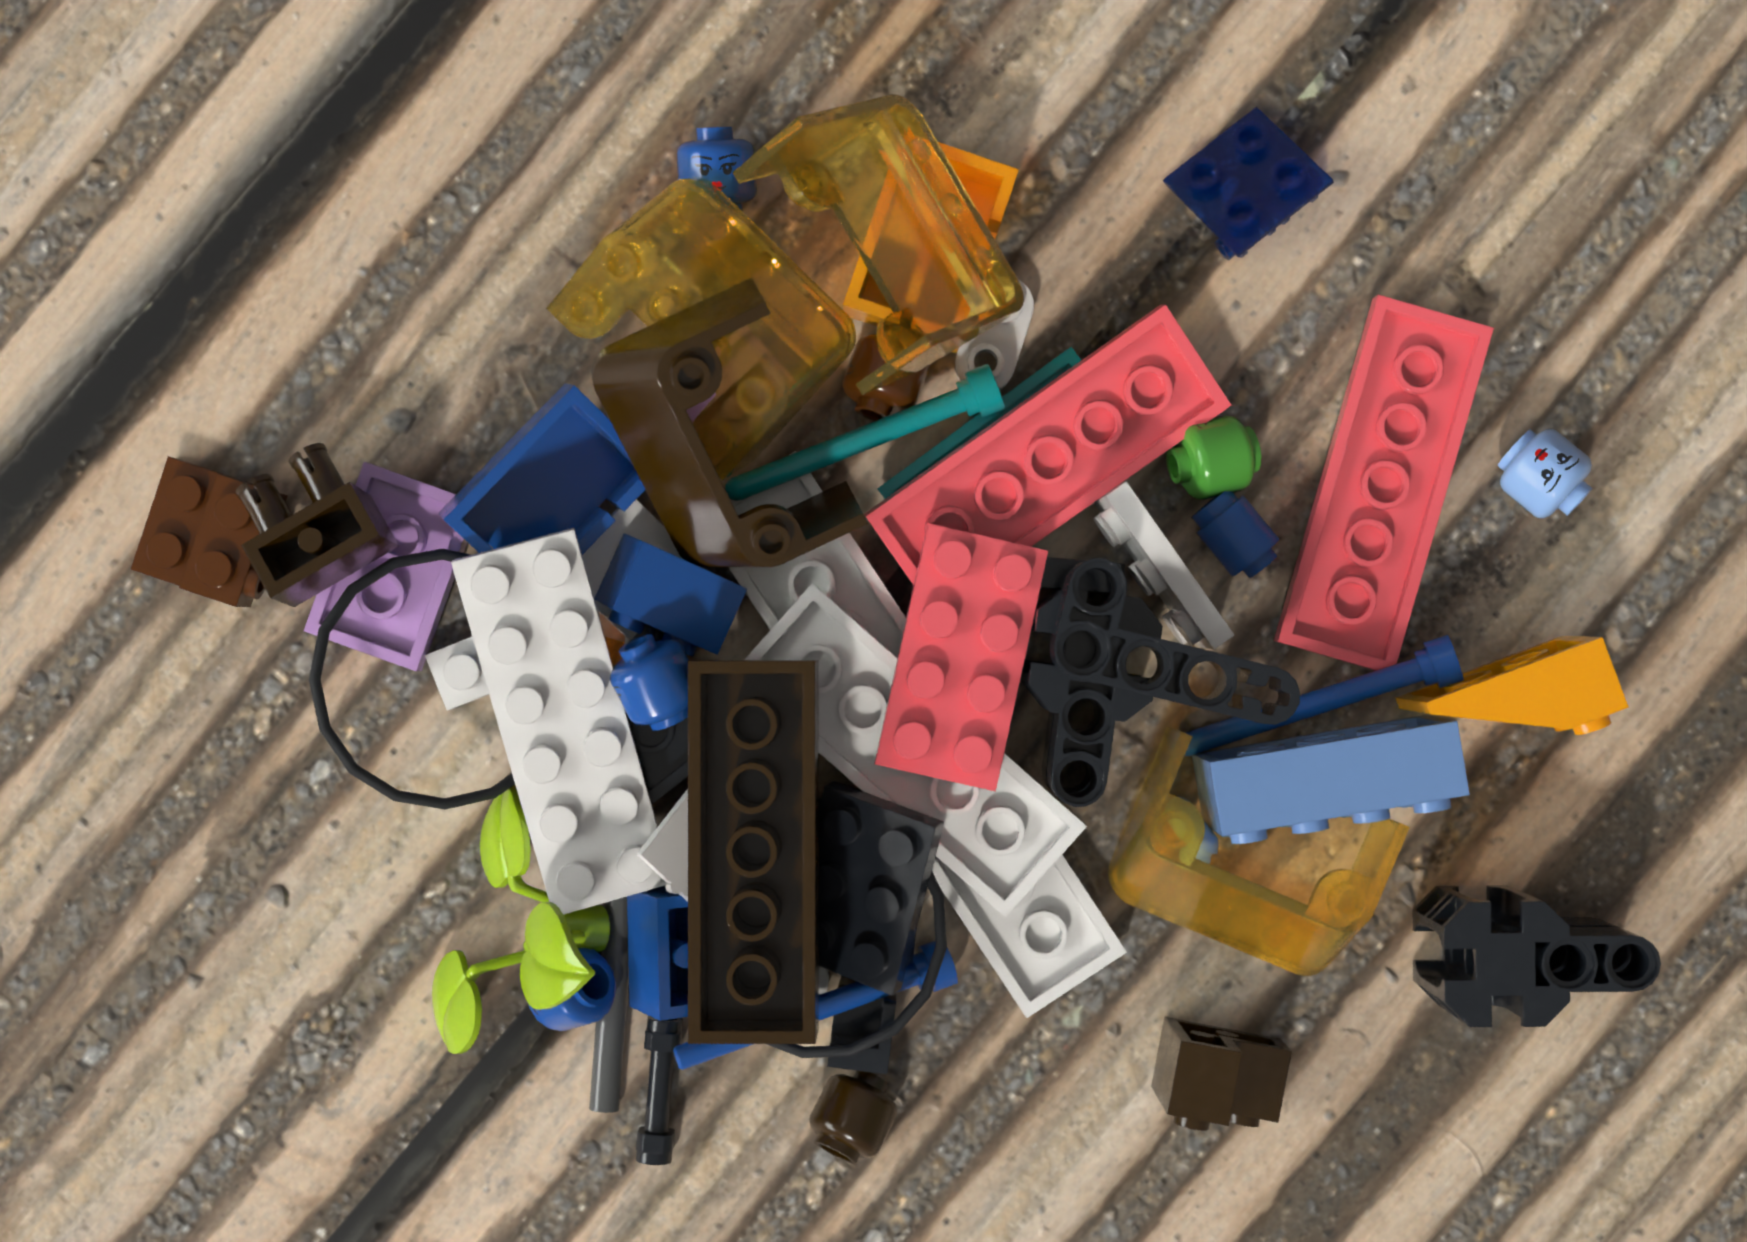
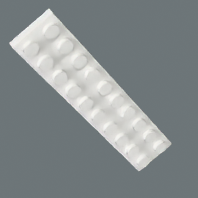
(1056, 929)

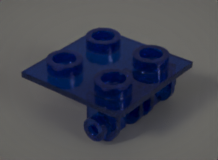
(1247, 183)

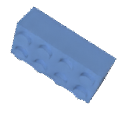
(1330, 776)

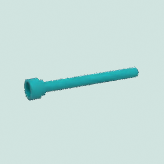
(974, 395)

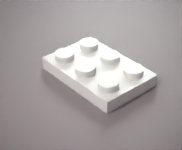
(1160, 569)

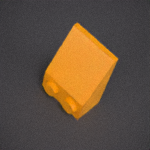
(1549, 685)

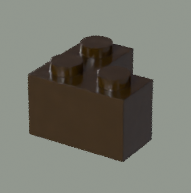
(1219, 1075)

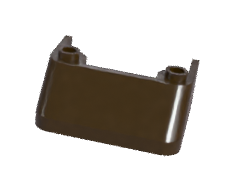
(648, 387)

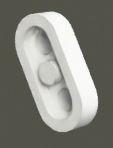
(1001, 341)

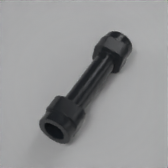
(656, 1139)

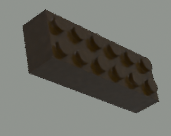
(753, 851)

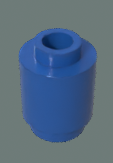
(1236, 534)

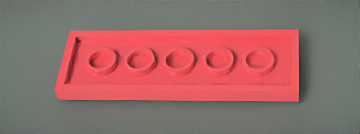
(1060, 444)
(1383, 484)

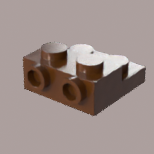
(198, 535)

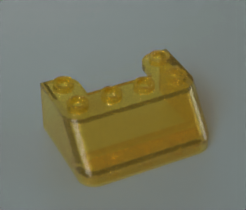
(686, 250)

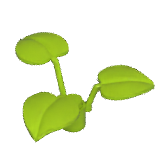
(550, 961)

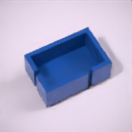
(548, 479)

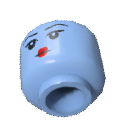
(1545, 473)

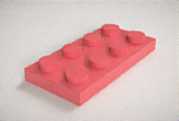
(961, 657)

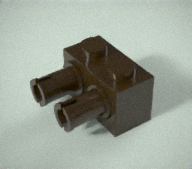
(322, 542)

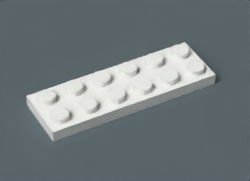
(560, 718)
(988, 837)

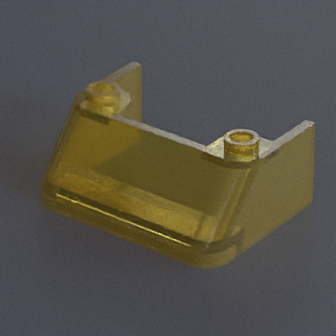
(906, 221)
(1160, 874)

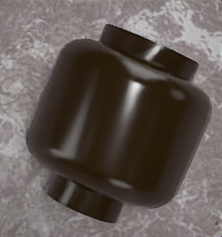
(853, 1116)

